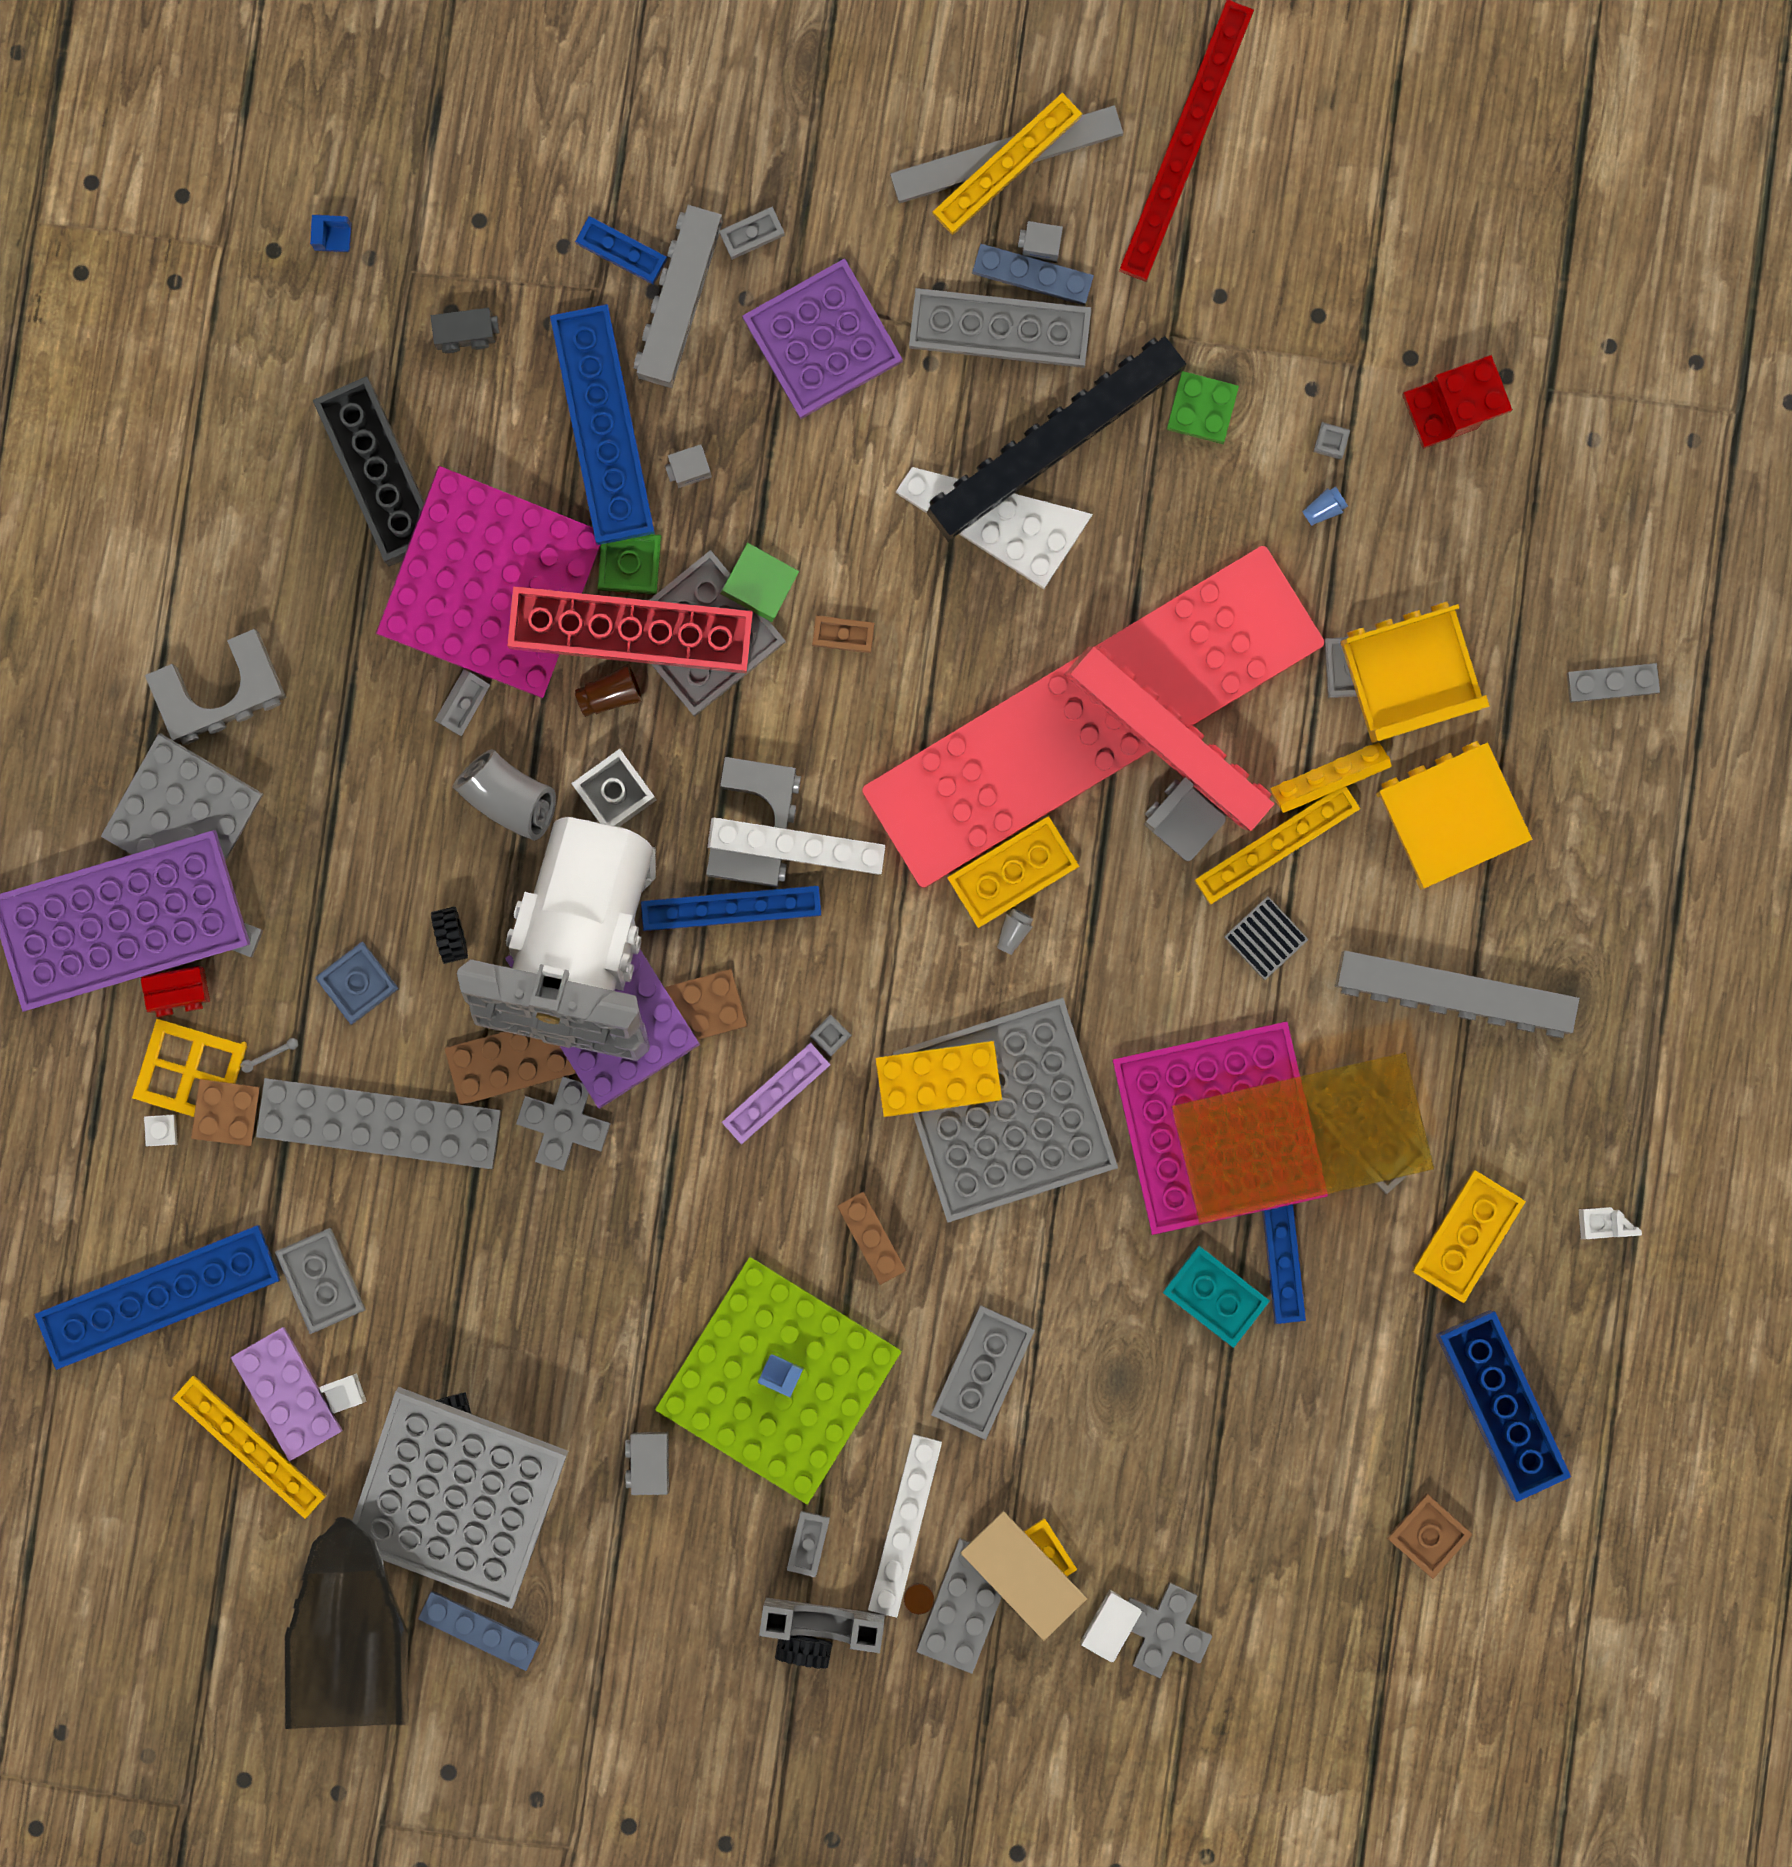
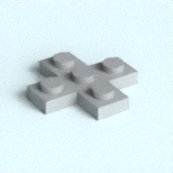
(563, 1124)
(1167, 1631)

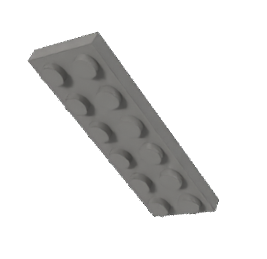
(1000, 328)

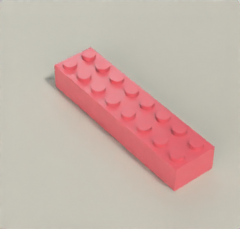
(629, 630)
(1170, 739)

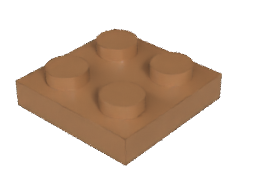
(225, 1112)
(1429, 1536)

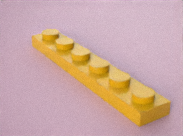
(1007, 163)
(1276, 844)
(249, 1447)

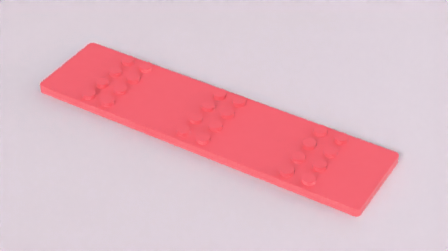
(1060, 742)

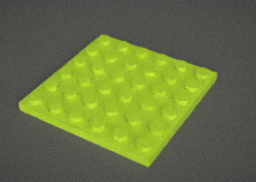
(773, 1434)

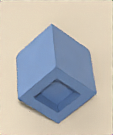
(780, 1375)

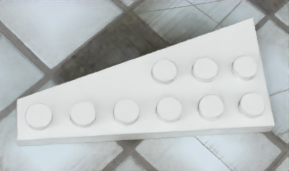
(1018, 532)

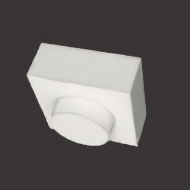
(160, 1130)

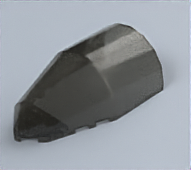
(346, 1638)

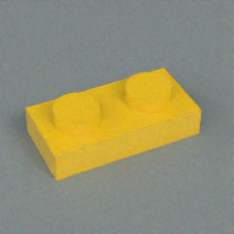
(1047, 1541)

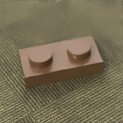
(843, 634)

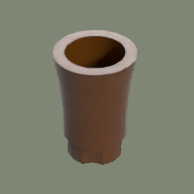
(609, 692)

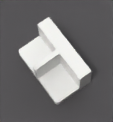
(1110, 1626)

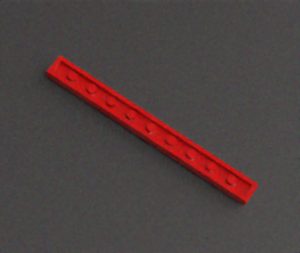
(1186, 140)

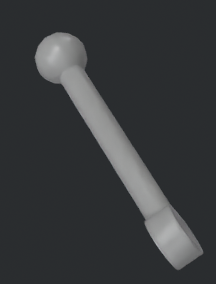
(247, 1065)

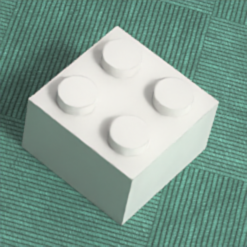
(614, 790)

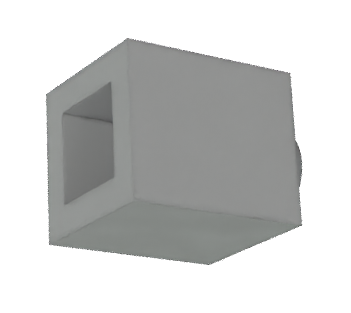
(1041, 241)
(688, 466)

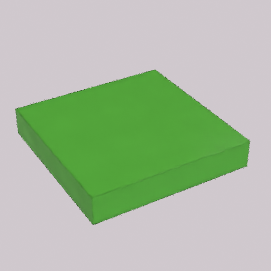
(630, 565)
(759, 582)

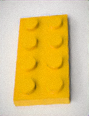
(1013, 872)
(938, 1079)
(1468, 1236)

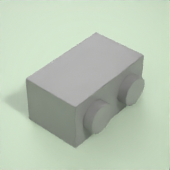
(648, 1463)

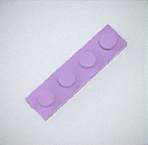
(776, 1093)

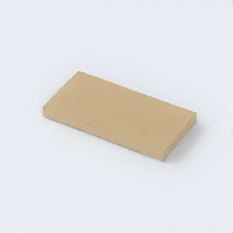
(1023, 1575)

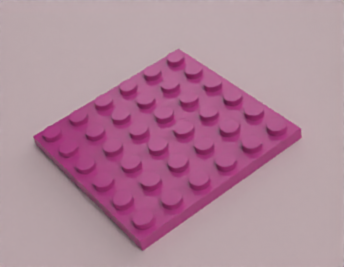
(462, 571)
(1182, 1074)

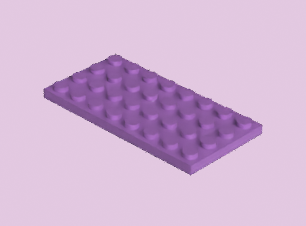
(120, 920)

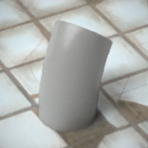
(507, 795)

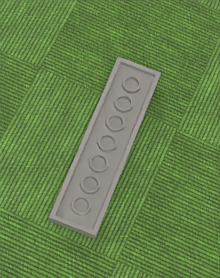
(378, 1123)

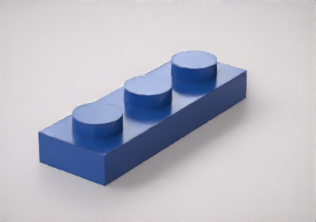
(621, 250)

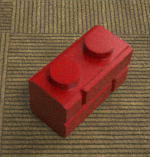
(175, 990)

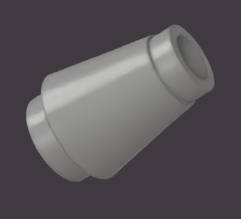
(1014, 930)

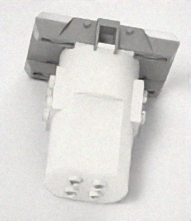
(571, 947)

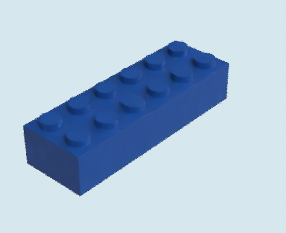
(1503, 1405)

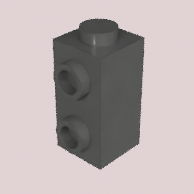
(464, 329)

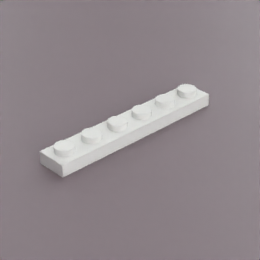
(796, 846)
(905, 1525)

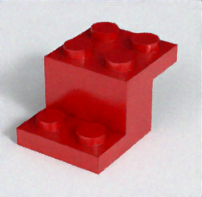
(1457, 401)

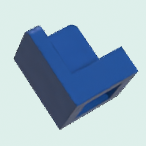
(330, 233)

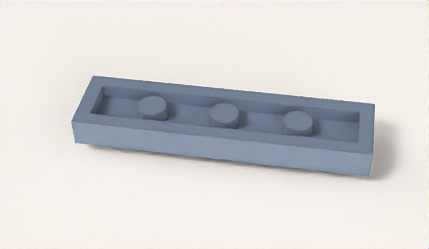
(1032, 274)
(479, 1630)

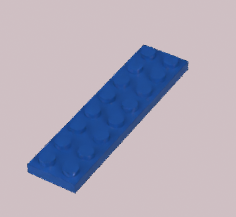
(602, 424)
(157, 1297)

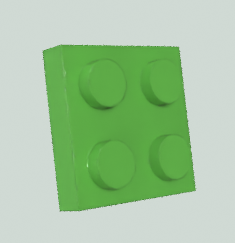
(1202, 407)

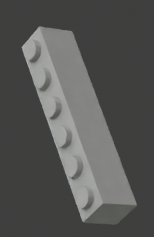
(679, 296)

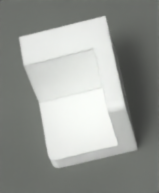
(344, 1393)

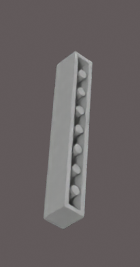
(1456, 992)

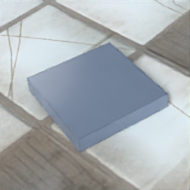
(357, 983)

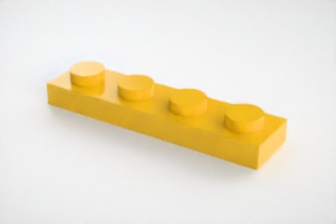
(1331, 777)

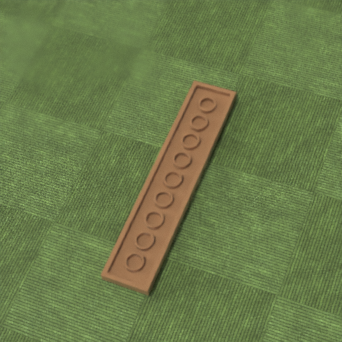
(515, 1062)

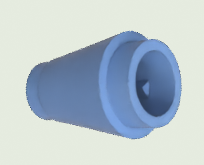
(1325, 506)

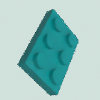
(1216, 1296)

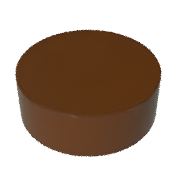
(919, 1598)

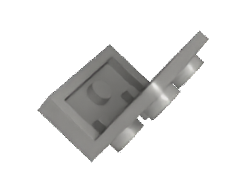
(1184, 819)

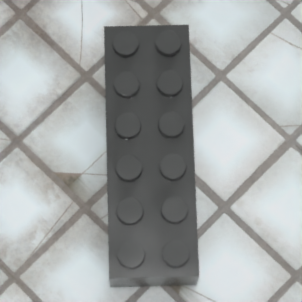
(373, 465)

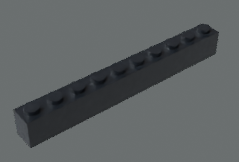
(1055, 438)

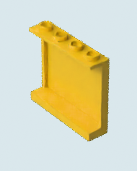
(1412, 672)
(1454, 814)

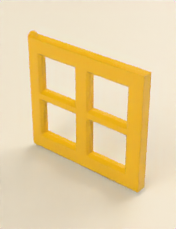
(189, 1071)

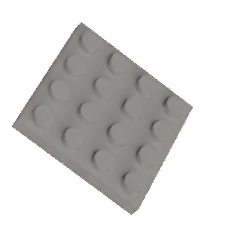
(702, 587)
(180, 798)

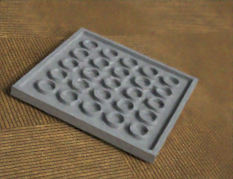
(1032, 1139)
(457, 1496)

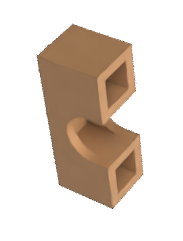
(871, 1238)

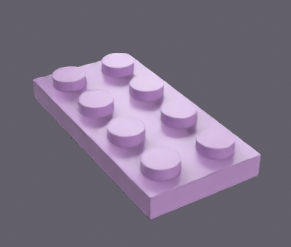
(286, 1394)

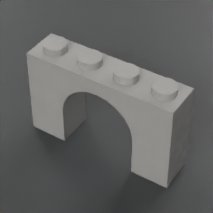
(257, 690)
(775, 786)
(791, 1618)

